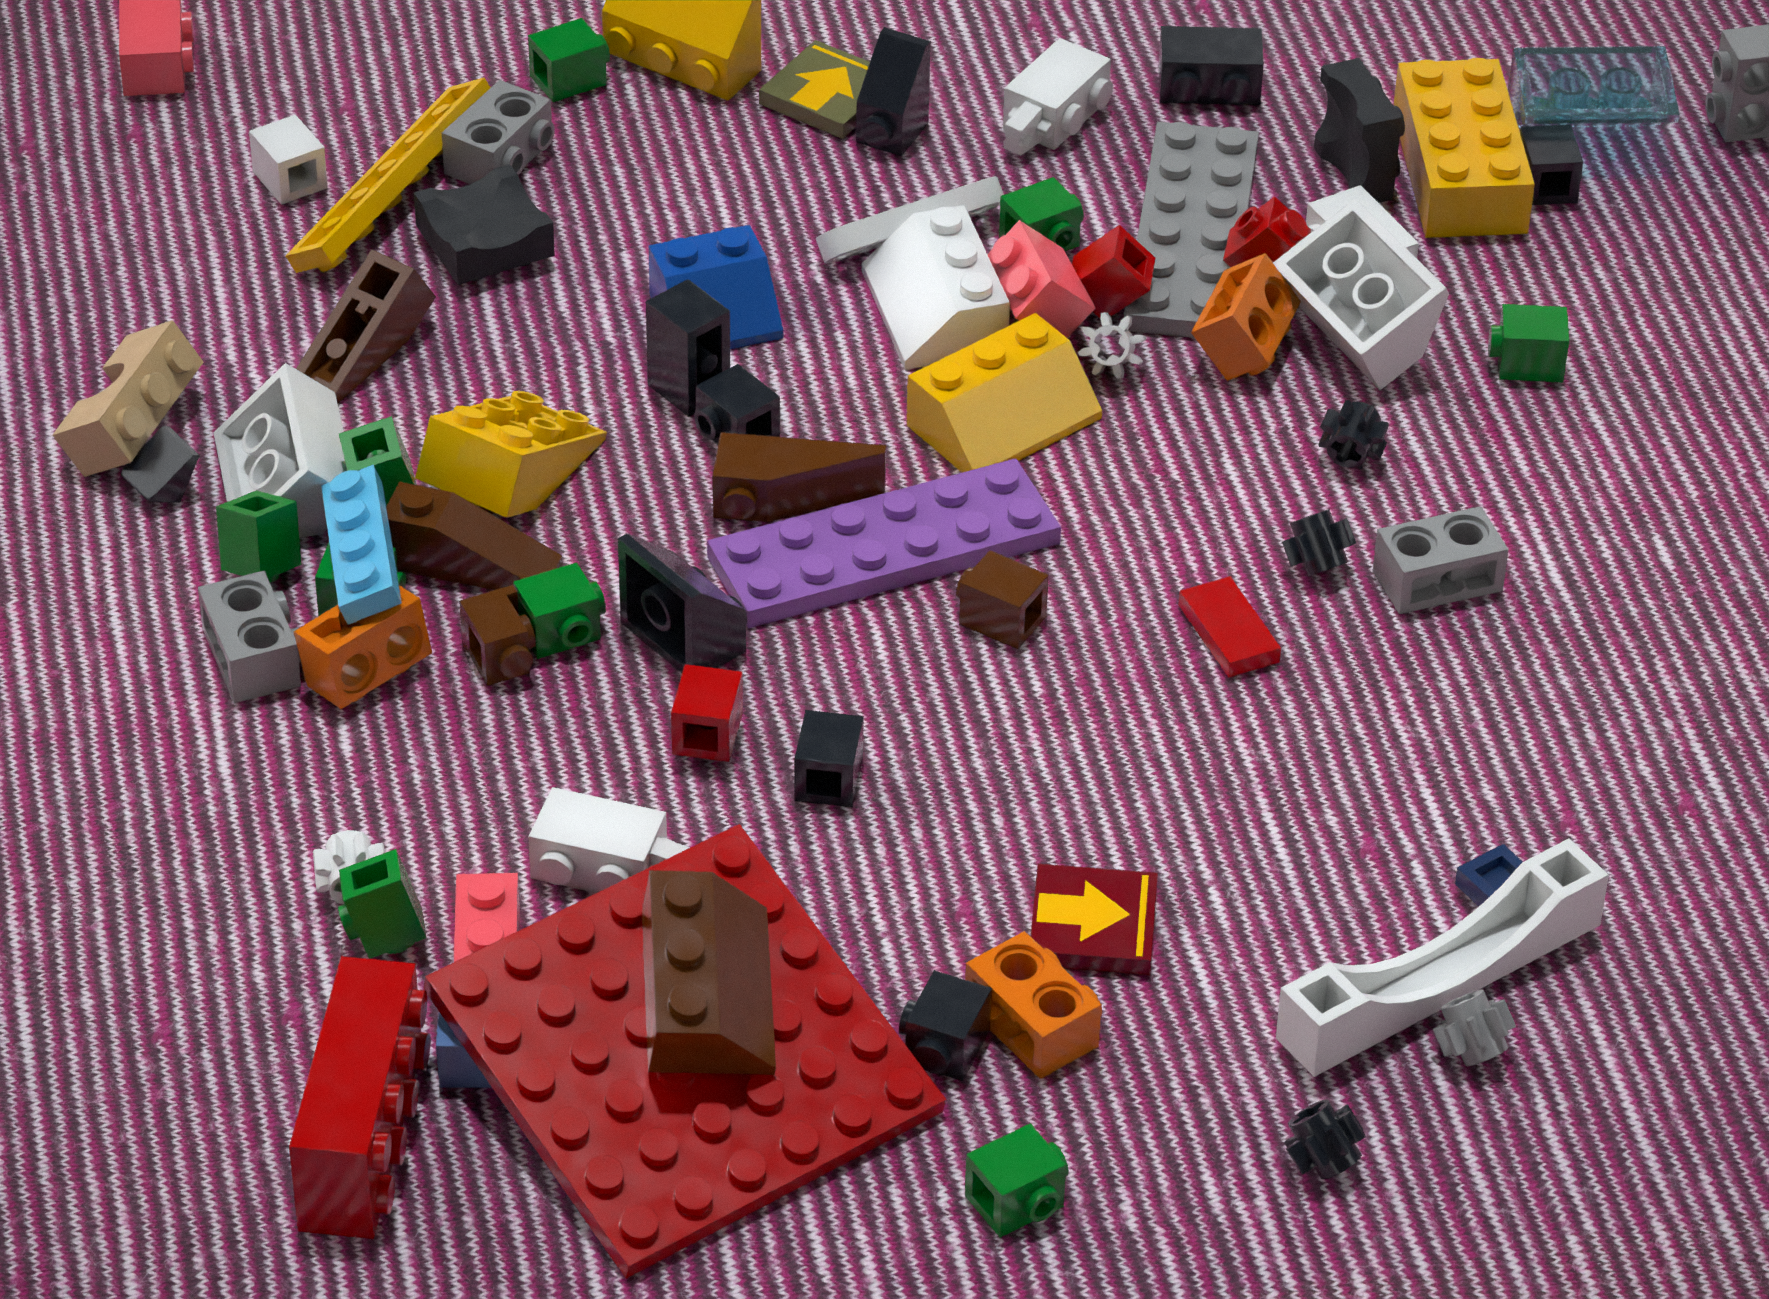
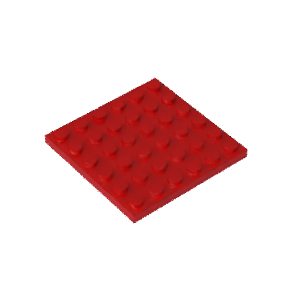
(678, 1155)

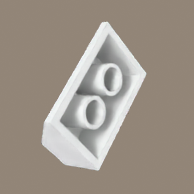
(935, 286)
(1365, 292)
(284, 445)

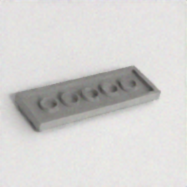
(1191, 201)

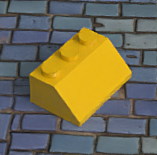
(692, 41)
(1002, 396)

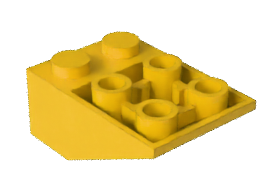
(505, 451)

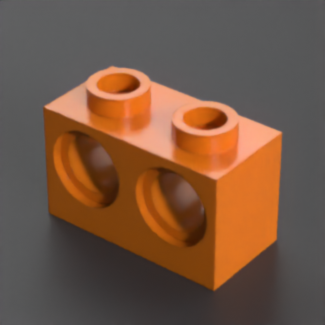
(1246, 318)
(355, 658)
(1037, 1004)

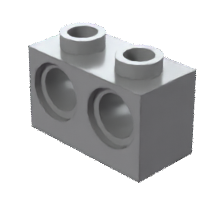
(1741, 84)
(497, 131)
(1440, 560)
(250, 636)

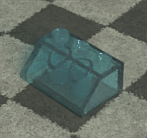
(1592, 86)

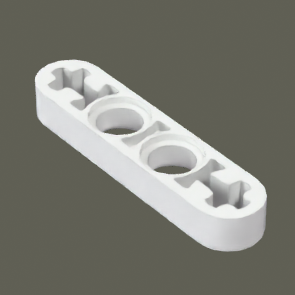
(874, 230)

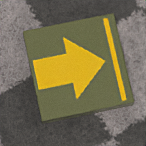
(818, 88)

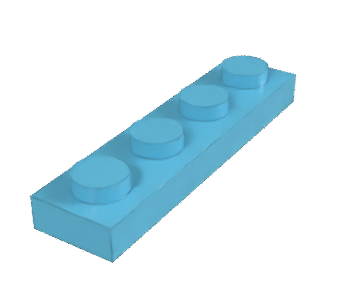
(360, 544)

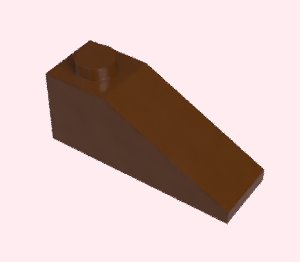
(367, 324)
(791, 476)
(459, 542)

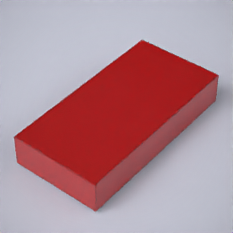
(1229, 626)

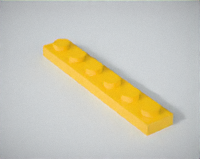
(382, 184)

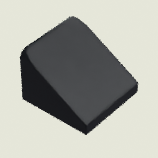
(162, 467)

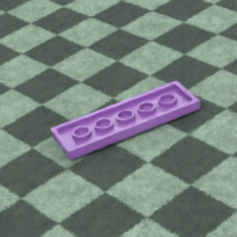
(882, 542)

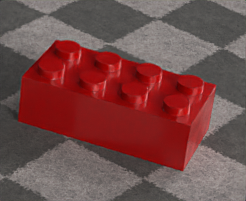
(359, 1098)

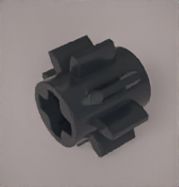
(1353, 434)
(1318, 542)
(1324, 1139)

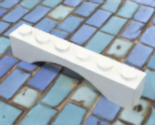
(1353, 1007)

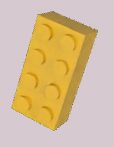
(1463, 148)

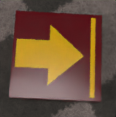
(1095, 917)

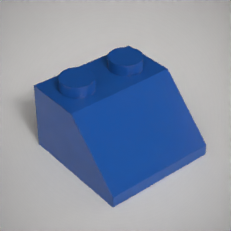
(731, 271)

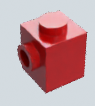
(1263, 230)
(1114, 271)
(707, 713)

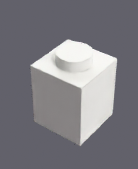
(288, 159)

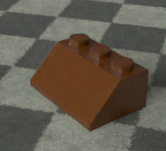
(706, 977)

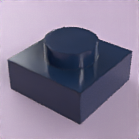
(1486, 873)

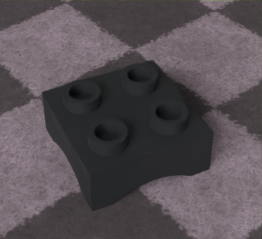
(1360, 129)
(484, 226)

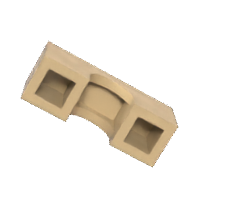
(147, 379)

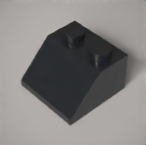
(677, 607)

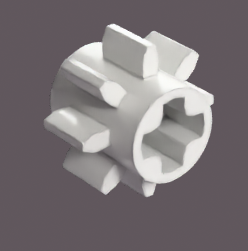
(1097, 349)
(341, 851)

